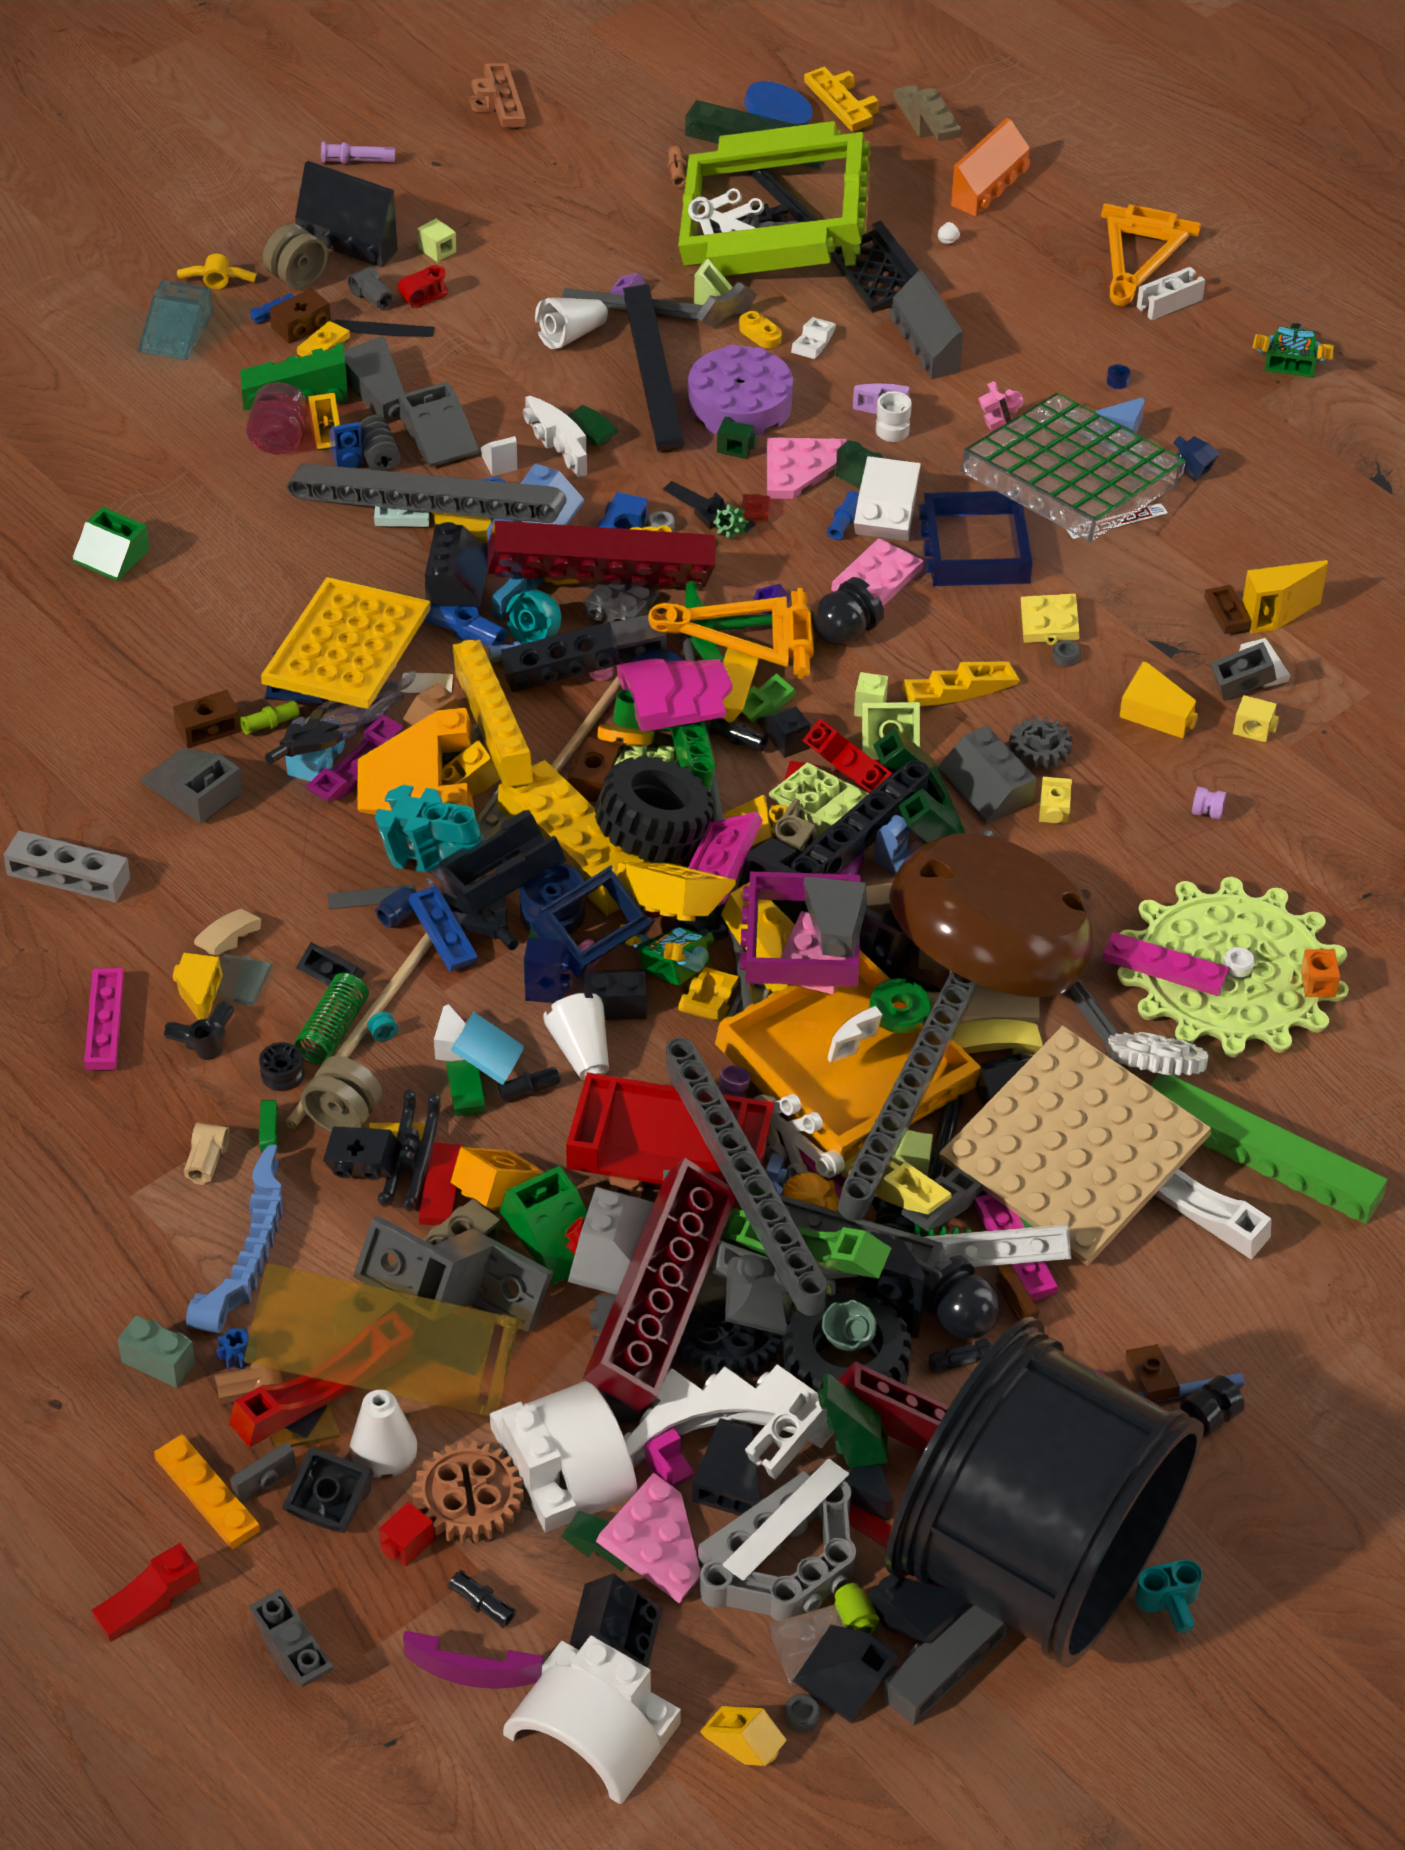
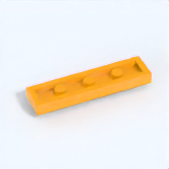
(207, 1491)

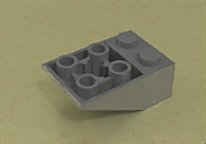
(437, 424)
(196, 782)

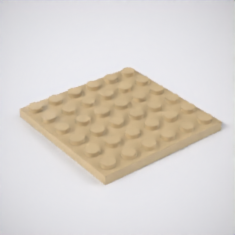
(1076, 1143)

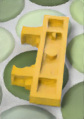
(835, 94)

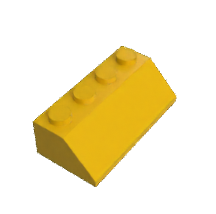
(674, 888)

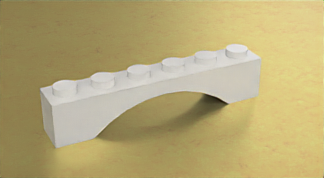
(1223, 1216)

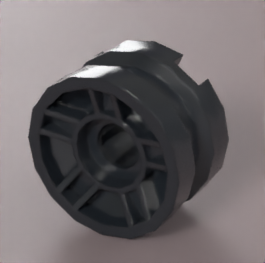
(281, 1066)

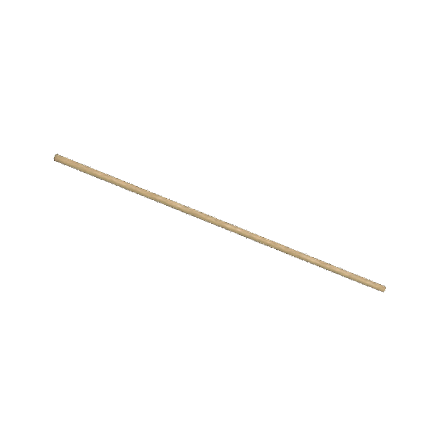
(425, 943)

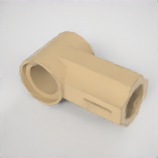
(207, 1145)

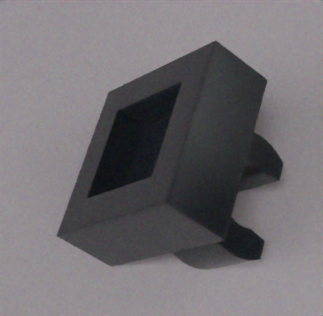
(707, 509)

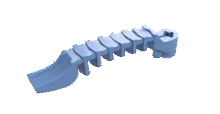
(266, 1206)

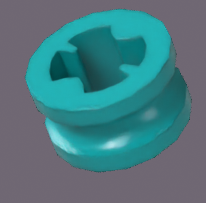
(382, 1026)

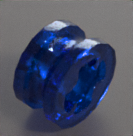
(1118, 376)

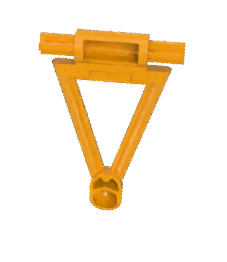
(1146, 223)
(790, 628)

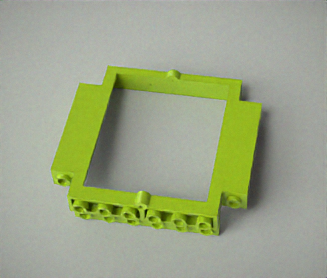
(782, 244)

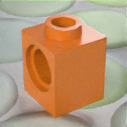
(1320, 973)

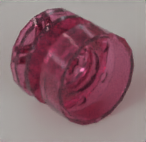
(277, 418)

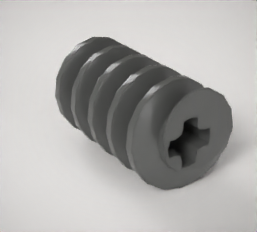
(379, 444)

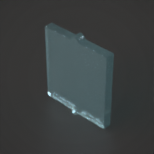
(241, 979)

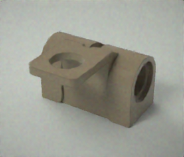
(794, 830)

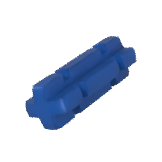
(259, 314)

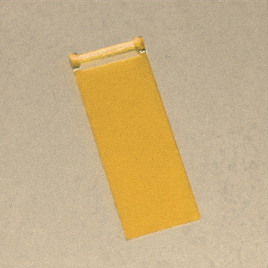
(378, 1339)

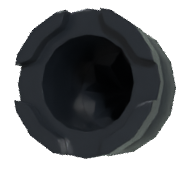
(847, 613)
(962, 1301)

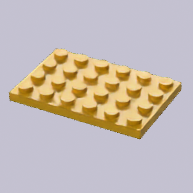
(346, 643)

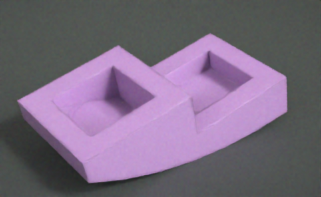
(867, 395)

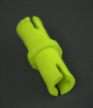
(269, 717)

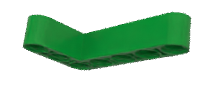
(689, 739)

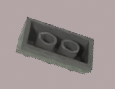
(988, 775)

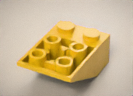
(1282, 593)

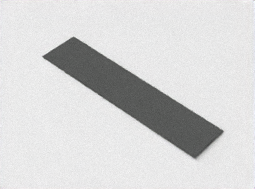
(360, 897)

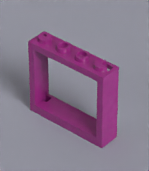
(783, 970)

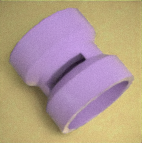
(1209, 803)

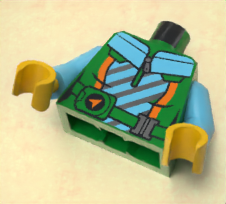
(1292, 351)
(674, 954)

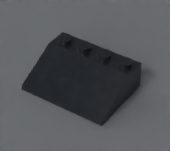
(348, 214)

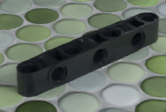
(859, 826)

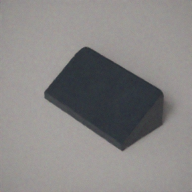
(325, 965)

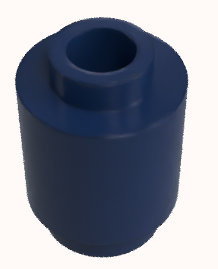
(395, 907)

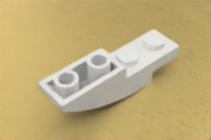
(557, 430)

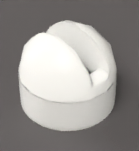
(948, 233)

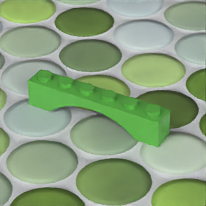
(841, 1251)

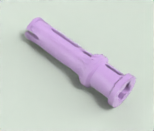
(345, 153)

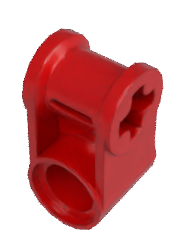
(422, 288)

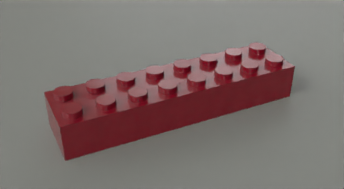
(600, 554)
(660, 1286)

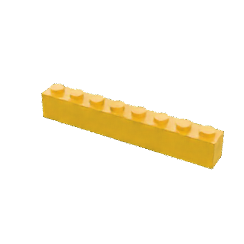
(492, 713)

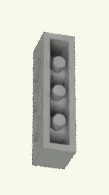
(67, 866)

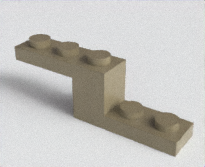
(927, 112)

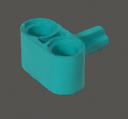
(1171, 1592)

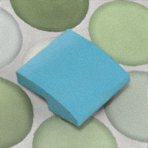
(487, 1048)

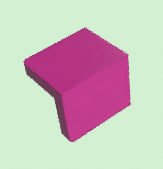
(665, 1459)

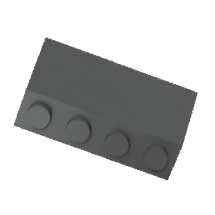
(928, 327)

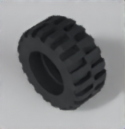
(653, 809)
(806, 1339)

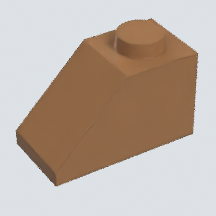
(428, 702)

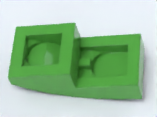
(767, 698)

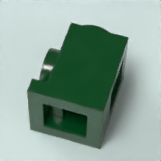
(736, 439)

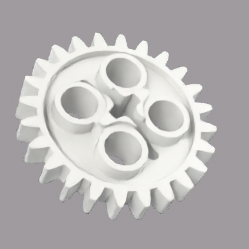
(1157, 1053)

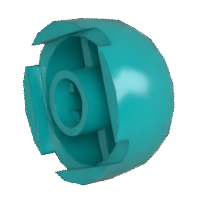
(533, 616)

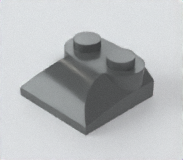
(756, 1295)

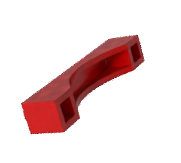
(279, 1405)

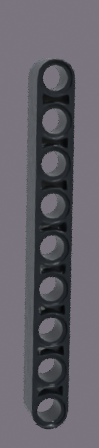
(653, 368)

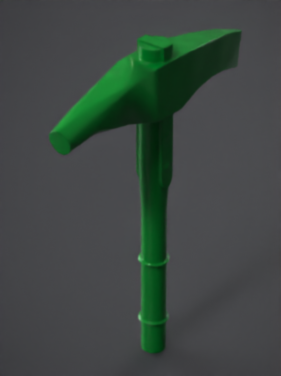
(707, 649)

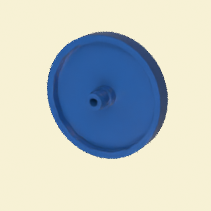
(778, 103)

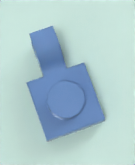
(776, 1172)

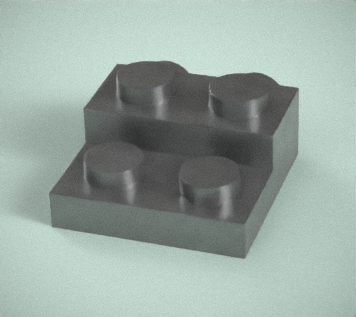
(619, 602)

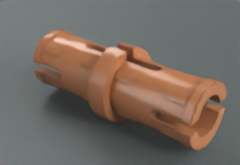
(676, 159)

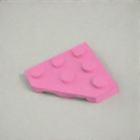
(798, 463)
(655, 1538)

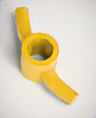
(216, 272)

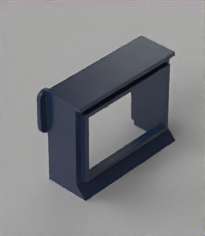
(548, 927)

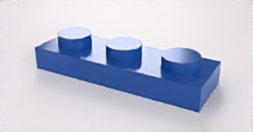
(443, 928)

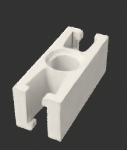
(1171, 293)
(790, 1446)

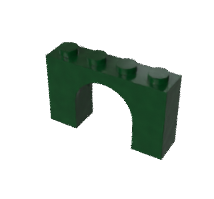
(929, 812)

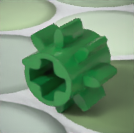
(730, 521)

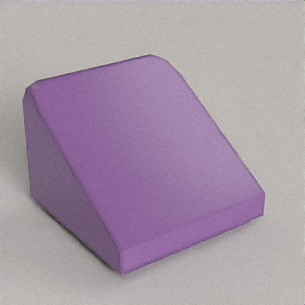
(626, 281)

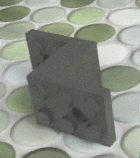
(454, 1271)

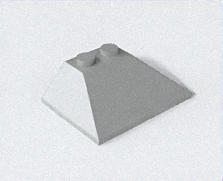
(608, 1239)

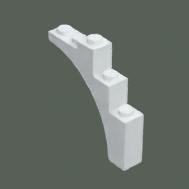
(724, 1396)

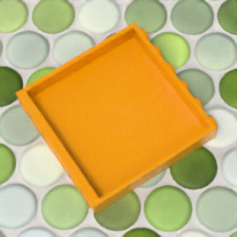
(787, 1050)

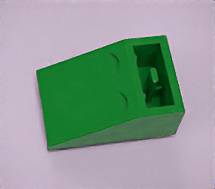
(541, 1215)

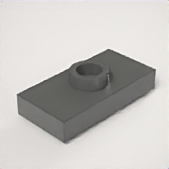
(263, 1473)

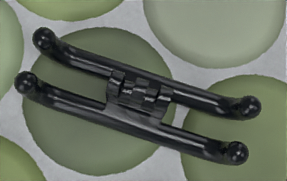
(414, 1153)

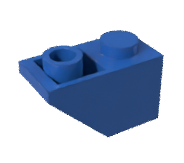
(346, 445)

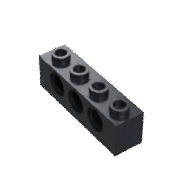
(560, 657)

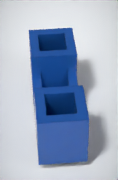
(625, 512)

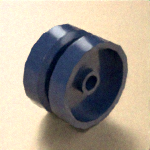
(547, 888)

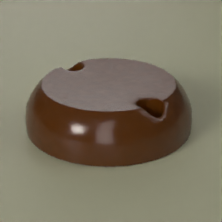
(994, 914)

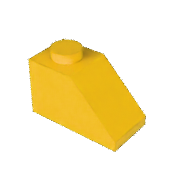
(198, 982)
(745, 1734)

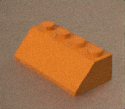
(989, 168)

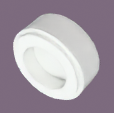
(1239, 961)

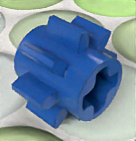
(233, 1347)

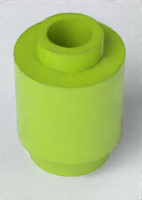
(856, 1608)

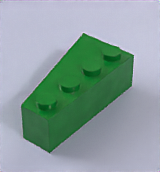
(312, 374)

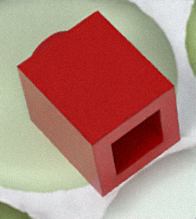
(406, 1534)

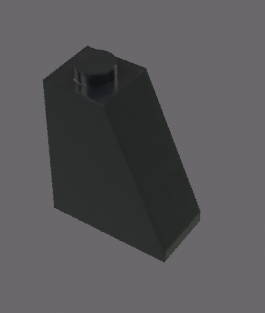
(726, 1474)

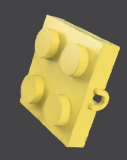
(1049, 617)

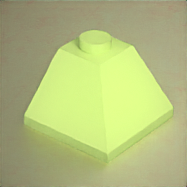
(882, 718)

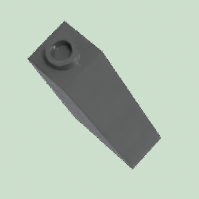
(374, 377)

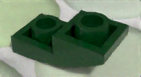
(594, 425)
(583, 1533)

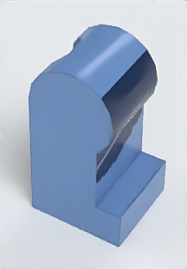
(892, 844)

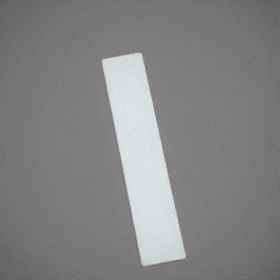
(785, 1519)

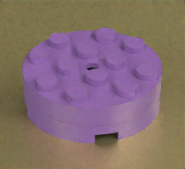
(741, 385)

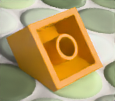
(489, 1173)

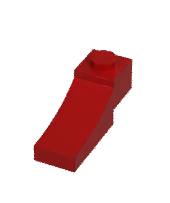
(148, 1593)

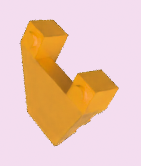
(416, 761)

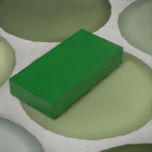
(465, 1088)

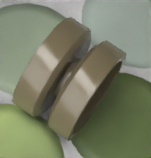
(295, 256)
(341, 1094)

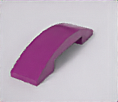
(344, 777)
(472, 1671)

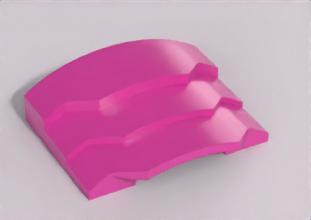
(675, 691)

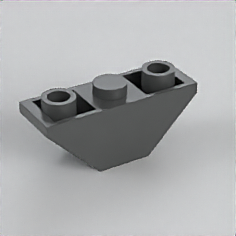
(289, 1640)

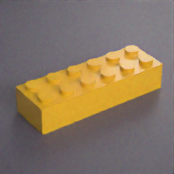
(572, 820)

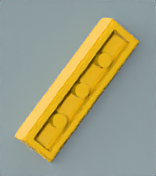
(741, 672)

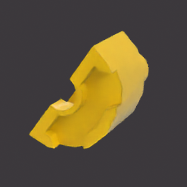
(709, 995)

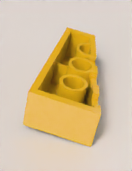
(772, 928)

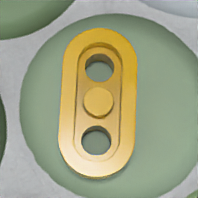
(760, 330)

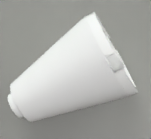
(568, 319)
(580, 1032)
(383, 1436)

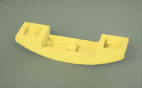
(998, 1035)

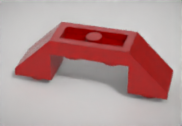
(846, 756)

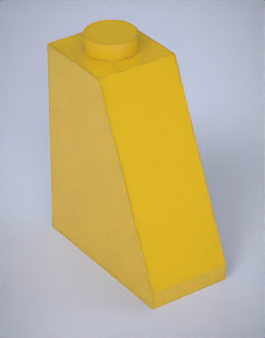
(1158, 703)

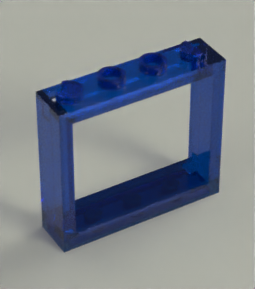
(975, 571)

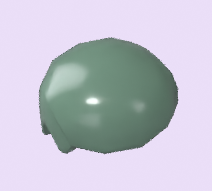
(849, 1325)

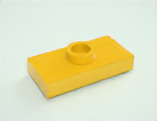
(324, 338)

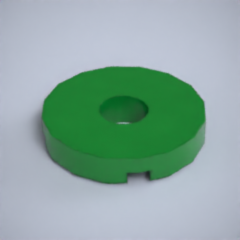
(897, 1019)

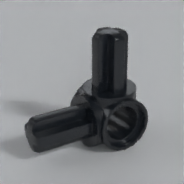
(204, 1034)

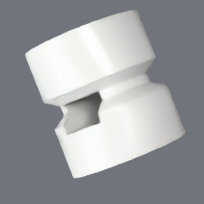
(893, 416)

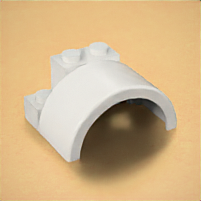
(572, 1435)
(601, 1710)

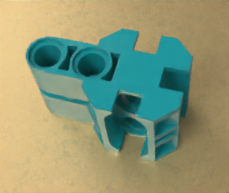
(432, 836)

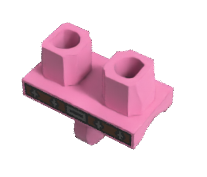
(1001, 404)

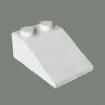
(887, 498)

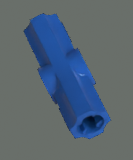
(467, 624)

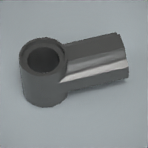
(369, 284)

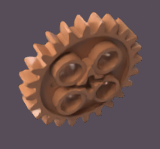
(500, 1486)

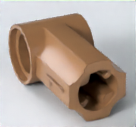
(240, 1382)

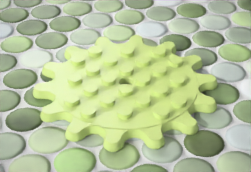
(1247, 1006)

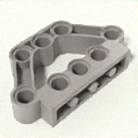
(762, 1591)

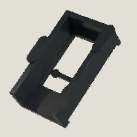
(518, 836)

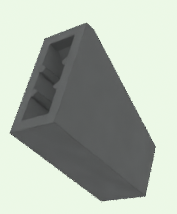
(836, 913)

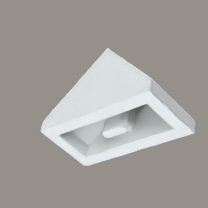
(500, 456)
(448, 1030)

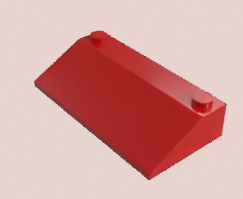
(644, 1128)

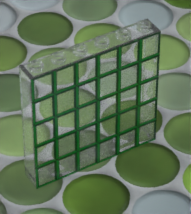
(1073, 466)

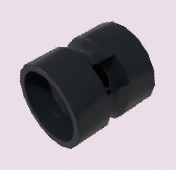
(1214, 1403)

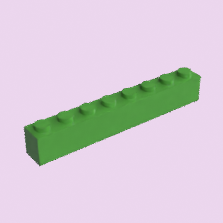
(1279, 1152)

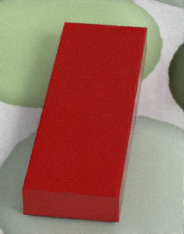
(439, 1192)

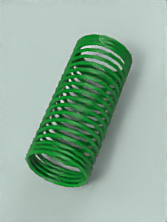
(318, 1037)

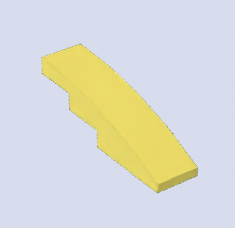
(907, 1188)

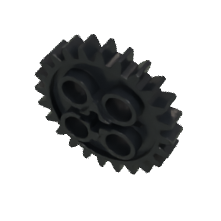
(718, 1343)

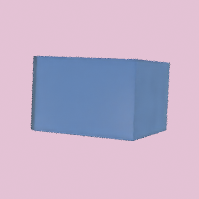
(1125, 414)

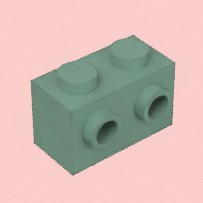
(156, 1351)

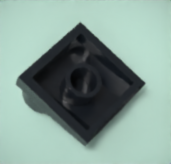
(328, 1490)

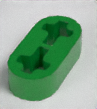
(268, 1124)

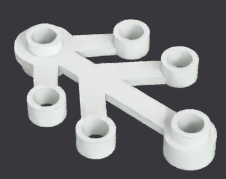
(726, 220)
(827, 1164)

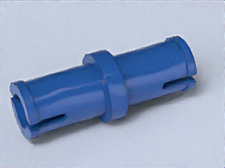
(844, 516)

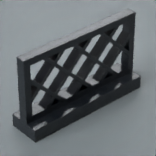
(883, 246)

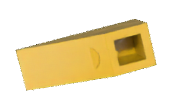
(472, 767)

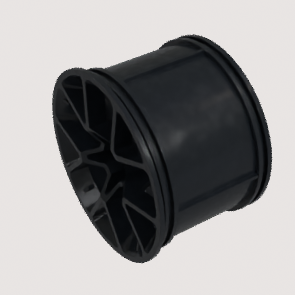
(1043, 1492)

